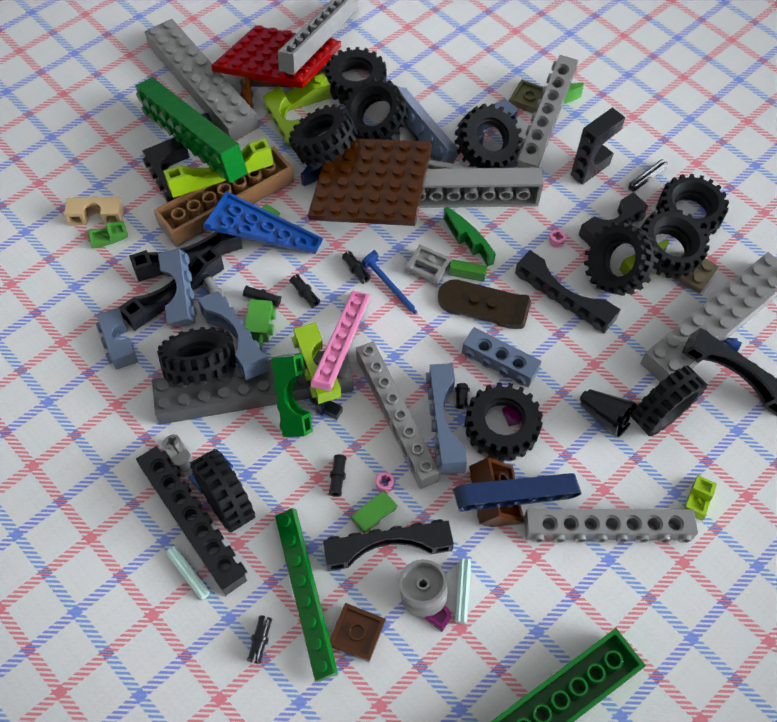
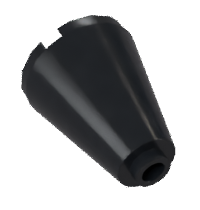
(608, 410)

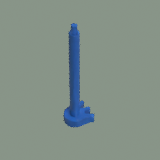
(369, 261)

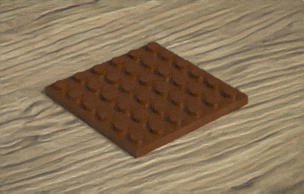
(373, 183)

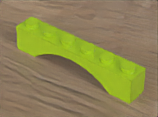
(186, 179)

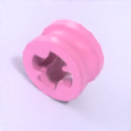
(557, 243)
(387, 476)

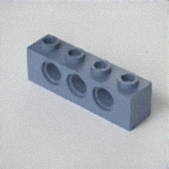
(496, 348)

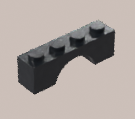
(630, 210)

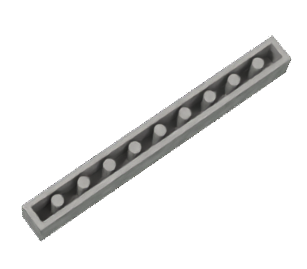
(315, 34)

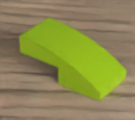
(700, 496)

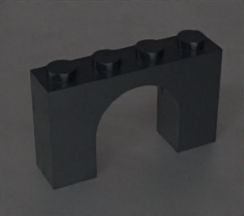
(591, 153)
(160, 158)

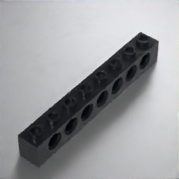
(226, 580)

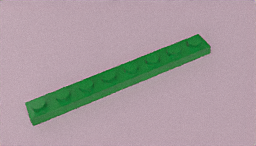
(306, 596)

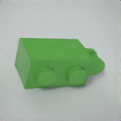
(260, 320)

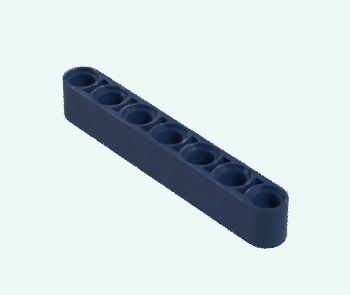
(516, 492)

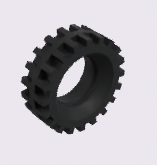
(352, 60)
(369, 94)
(338, 135)
(470, 145)
(701, 192)
(686, 232)
(601, 253)
(197, 355)
(668, 400)
(498, 444)
(222, 490)

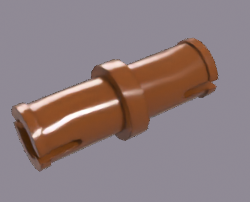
(247, 93)

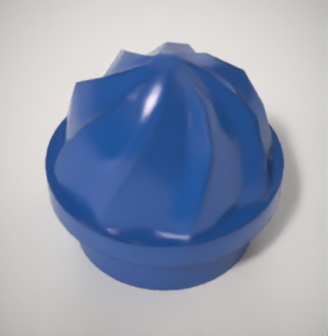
(733, 343)

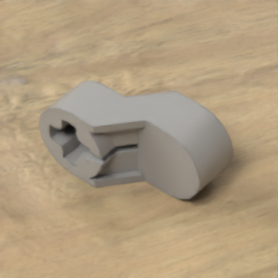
(173, 446)

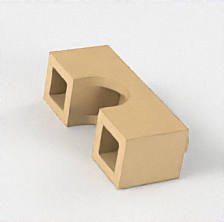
(80, 209)

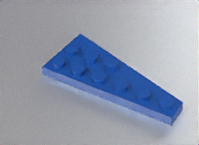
(249, 221)

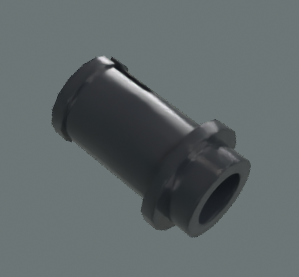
(461, 395)

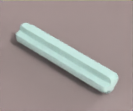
(188, 573)
(462, 591)

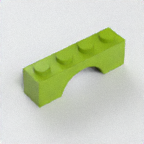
(279, 105)
(309, 342)

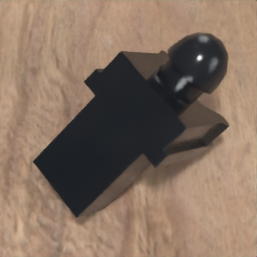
(328, 408)

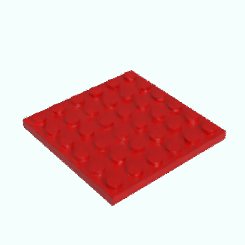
(257, 58)

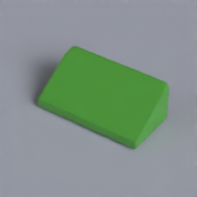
(468, 270)

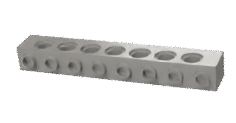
(551, 103)
(397, 415)
(682, 519)

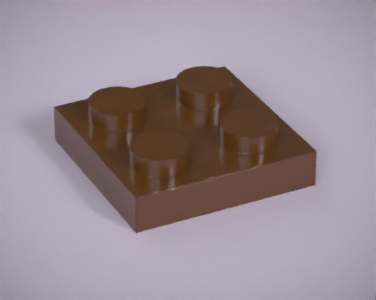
(357, 632)

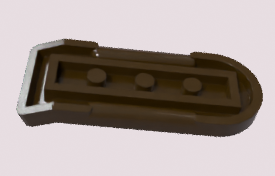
(484, 303)

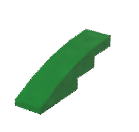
(466, 233)

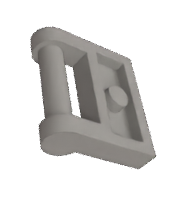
(431, 260)

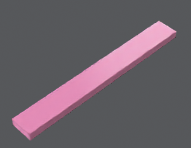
(340, 341)

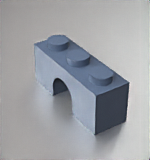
(120, 351)

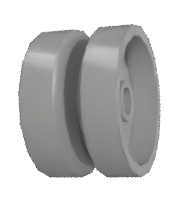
(423, 587)

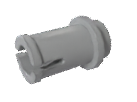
(211, 286)

